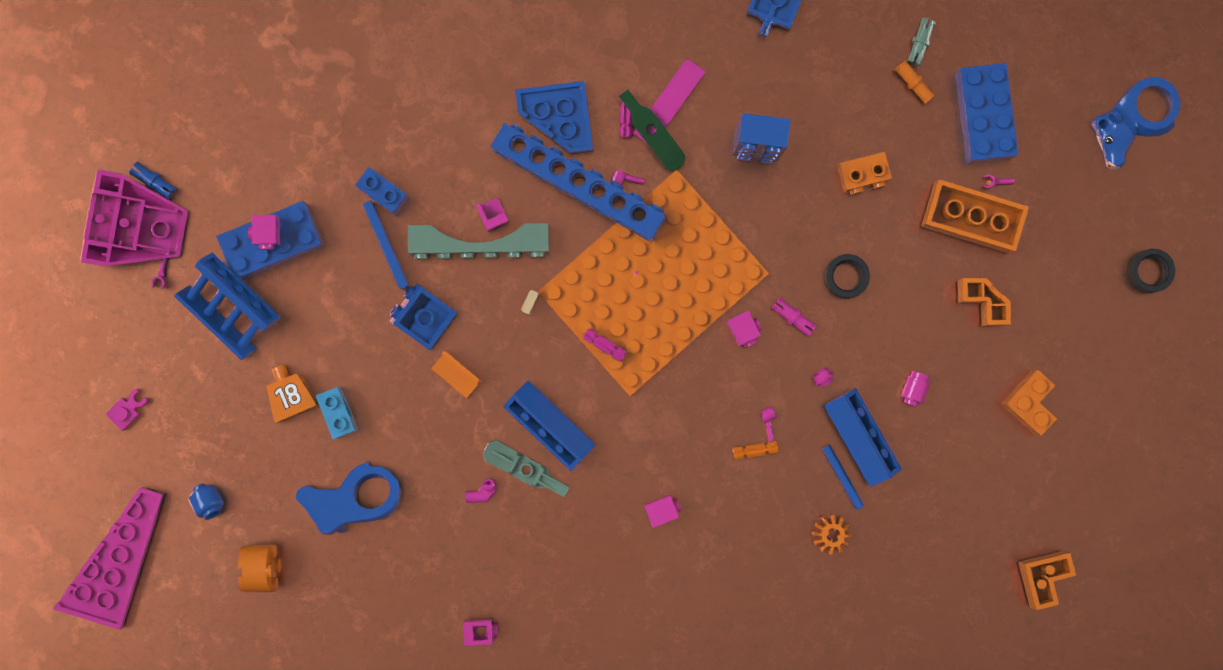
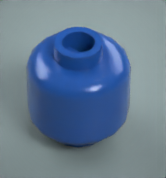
(206, 501)

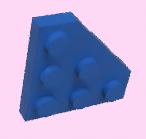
(559, 113)

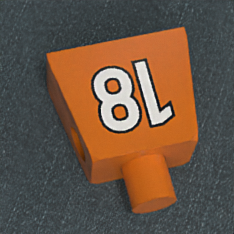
(289, 395)

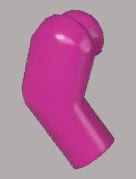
(484, 493)

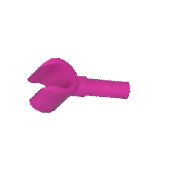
(619, 177)
(996, 181)
(161, 275)
(767, 415)

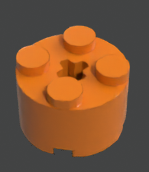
(258, 568)

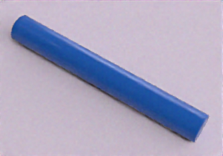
(843, 477)

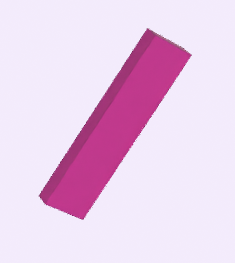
(674, 95)

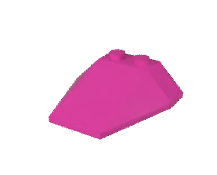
(130, 223)

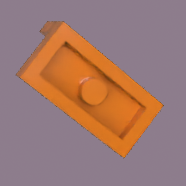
(456, 374)

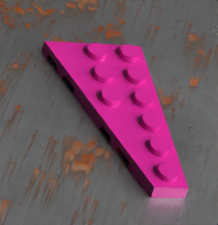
(111, 573)

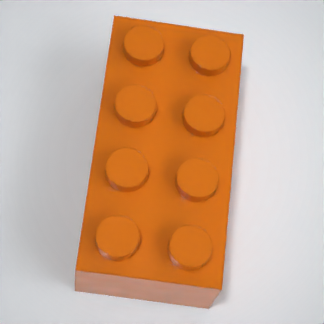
(974, 216)

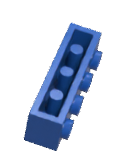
(531, 406)
(863, 437)

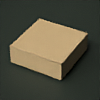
(530, 302)

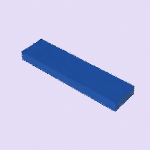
(386, 245)

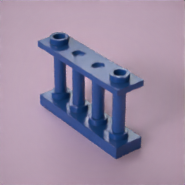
(239, 294)

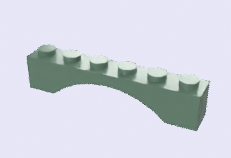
(529, 238)

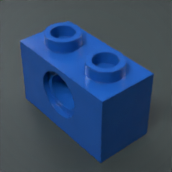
(382, 191)

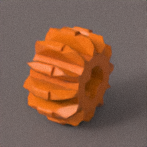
(839, 536)

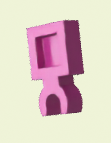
(125, 411)

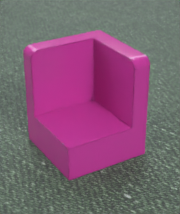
(492, 215)

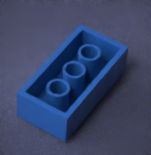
(986, 113)
(761, 138)
(297, 238)

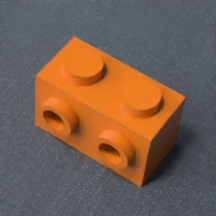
(864, 172)

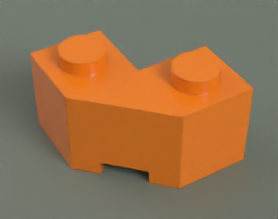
(994, 305)

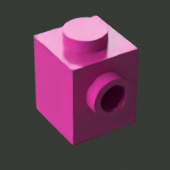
(265, 231)
(744, 329)

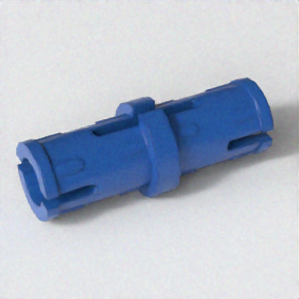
(152, 180)

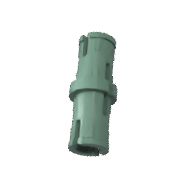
(921, 42)

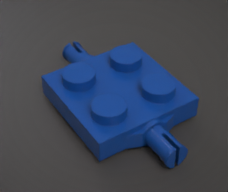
(774, 13)

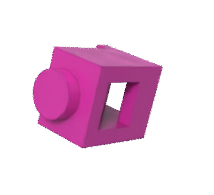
(471, 635)

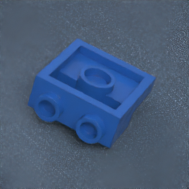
(422, 316)

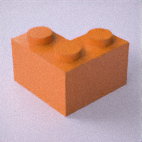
(1026, 405)
(1040, 574)

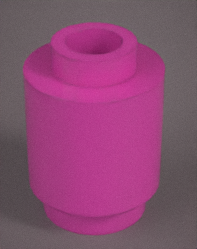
(915, 389)

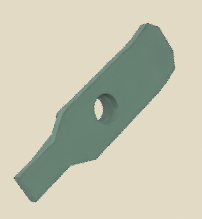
(512, 463)

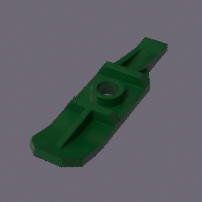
(661, 141)

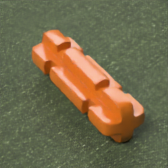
(755, 450)

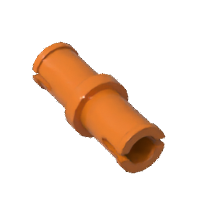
(915, 81)

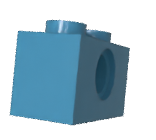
(337, 413)

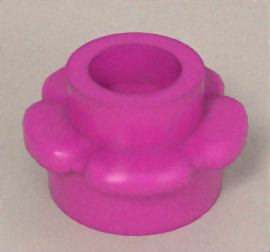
(823, 377)

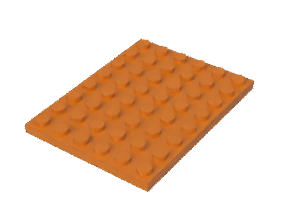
(681, 287)

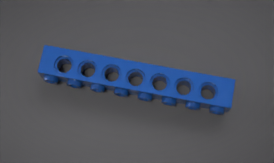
(504, 147)

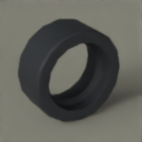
(1168, 265)
(864, 272)

